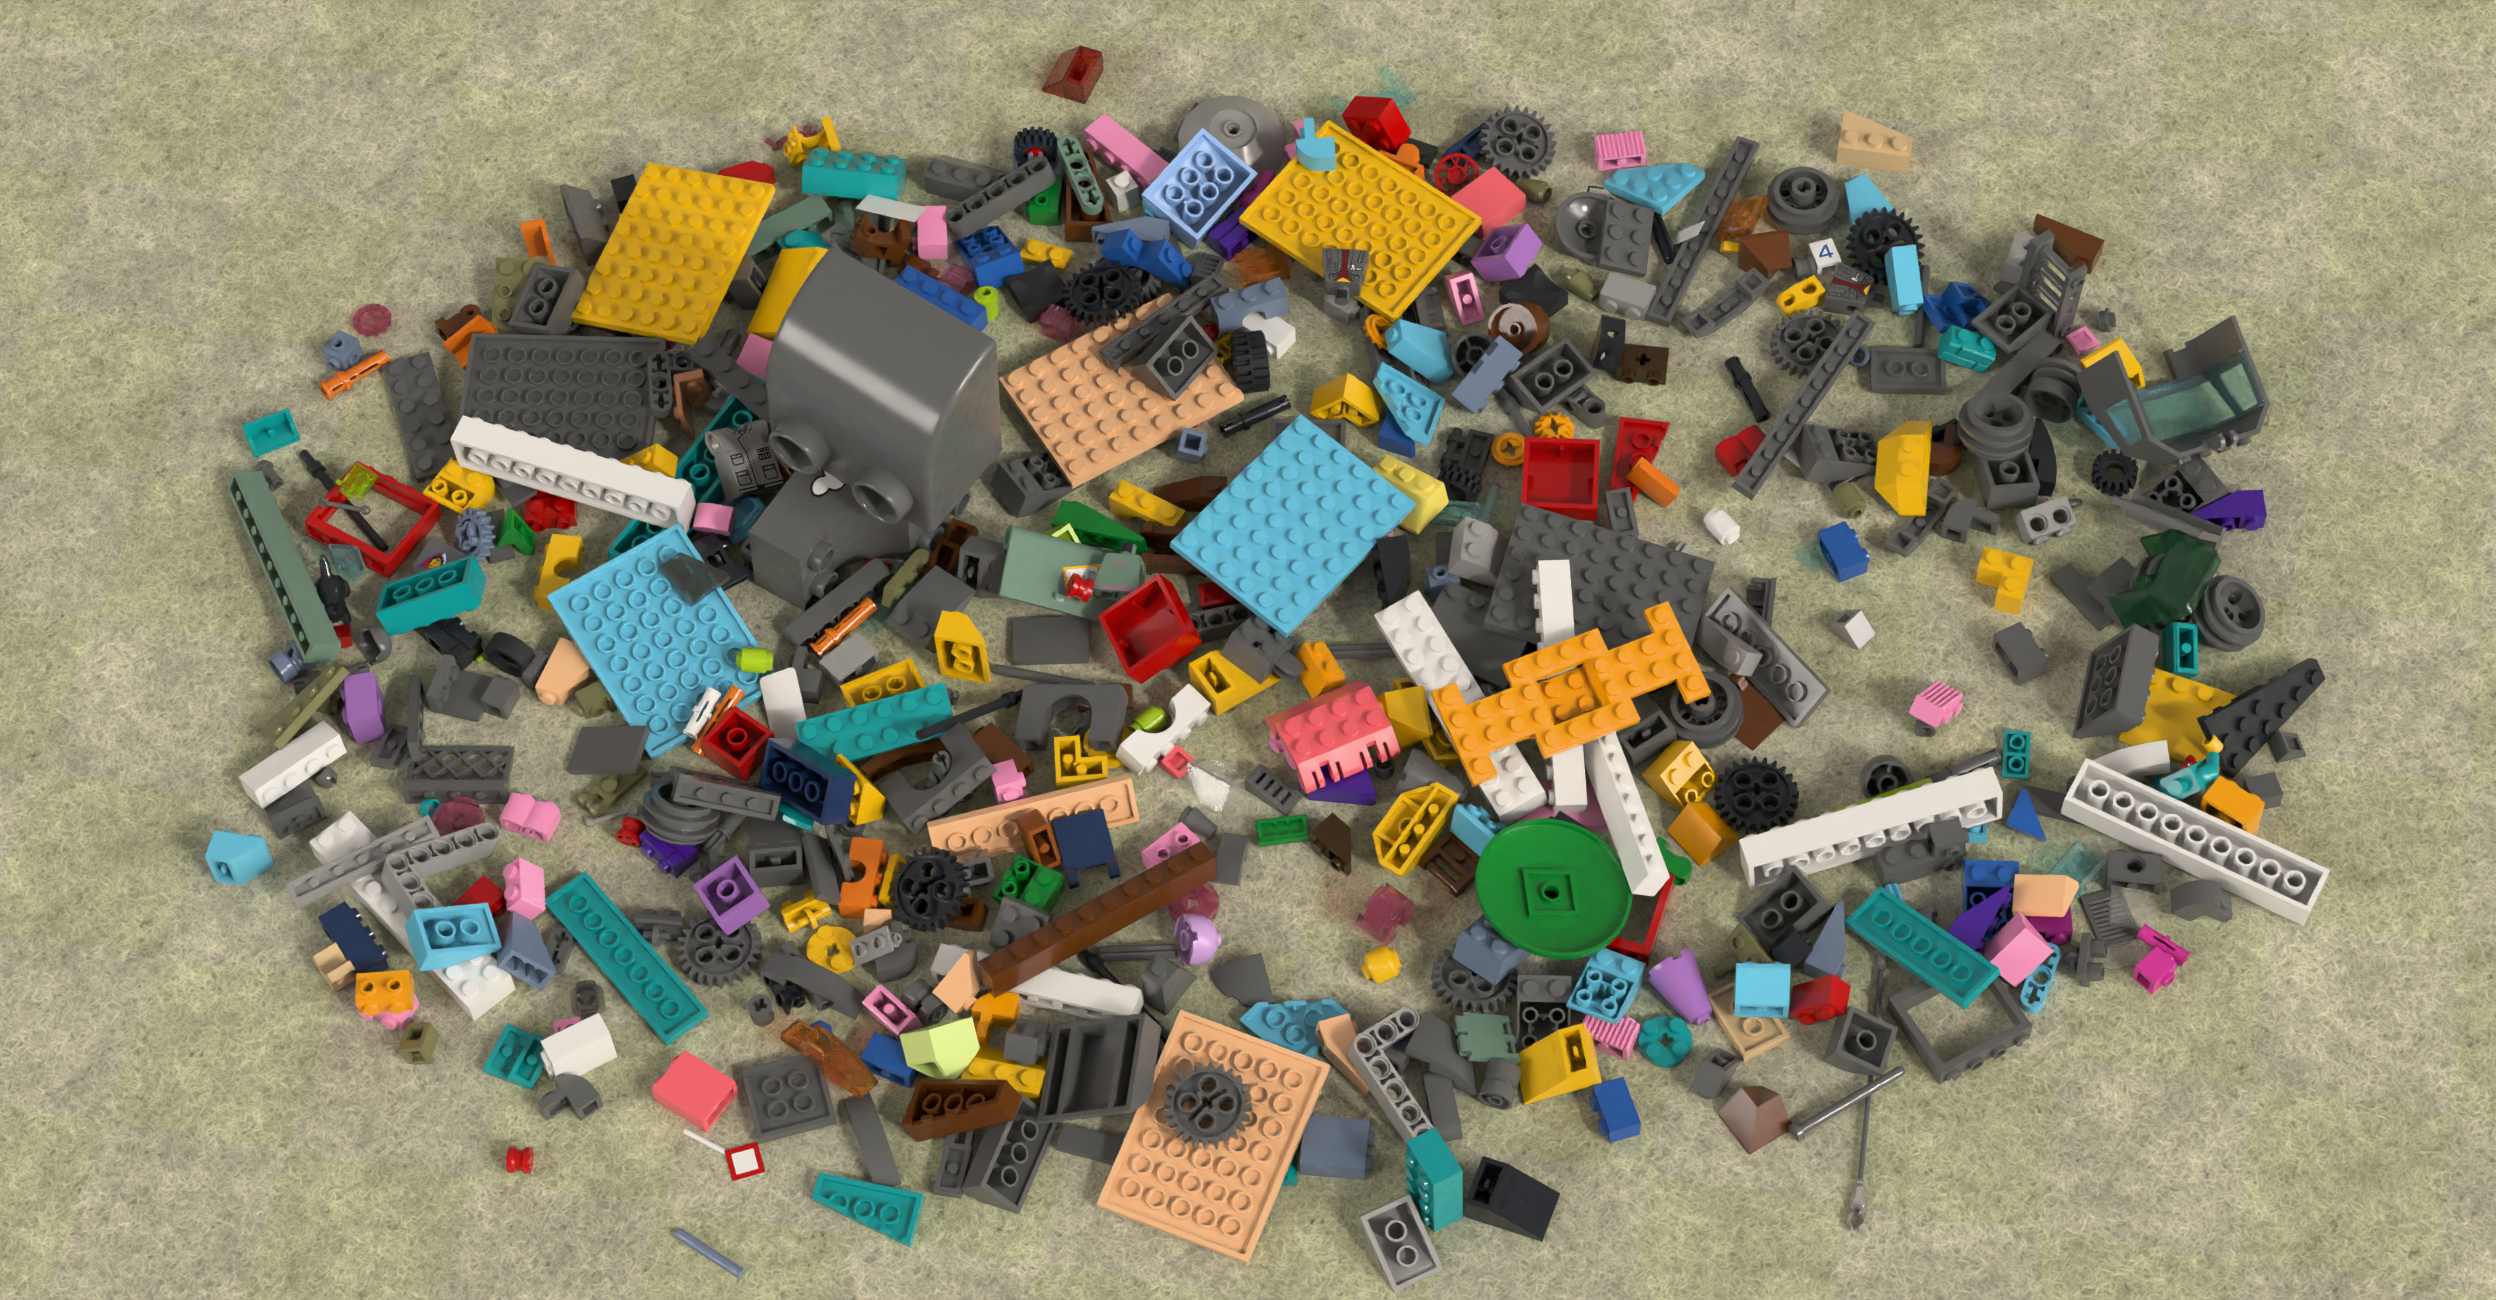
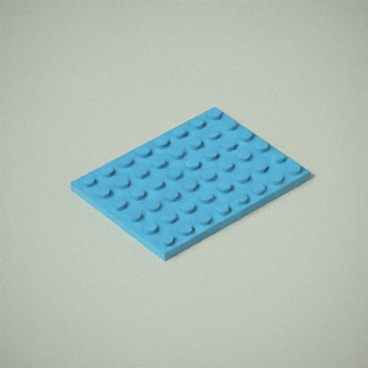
(1292, 525)
(651, 644)

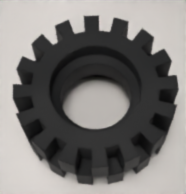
(1460, 483)
(2110, 484)

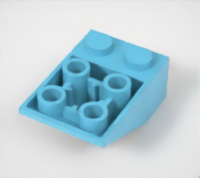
(1607, 986)

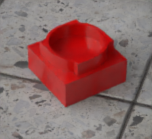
(1562, 476)
(1150, 629)

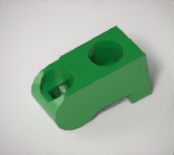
(1676, 865)

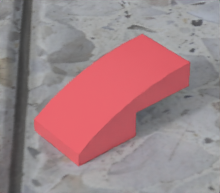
(1175, 762)

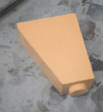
(564, 674)

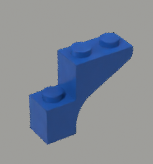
(1154, 257)

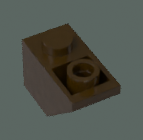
(1333, 840)

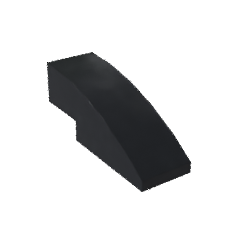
(2043, 458)

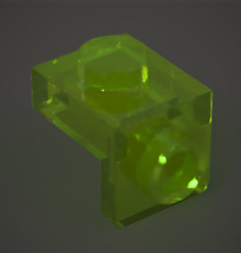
(357, 482)

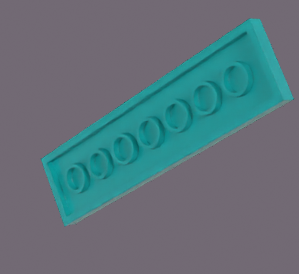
(626, 958)

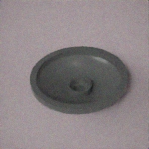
(1577, 214)

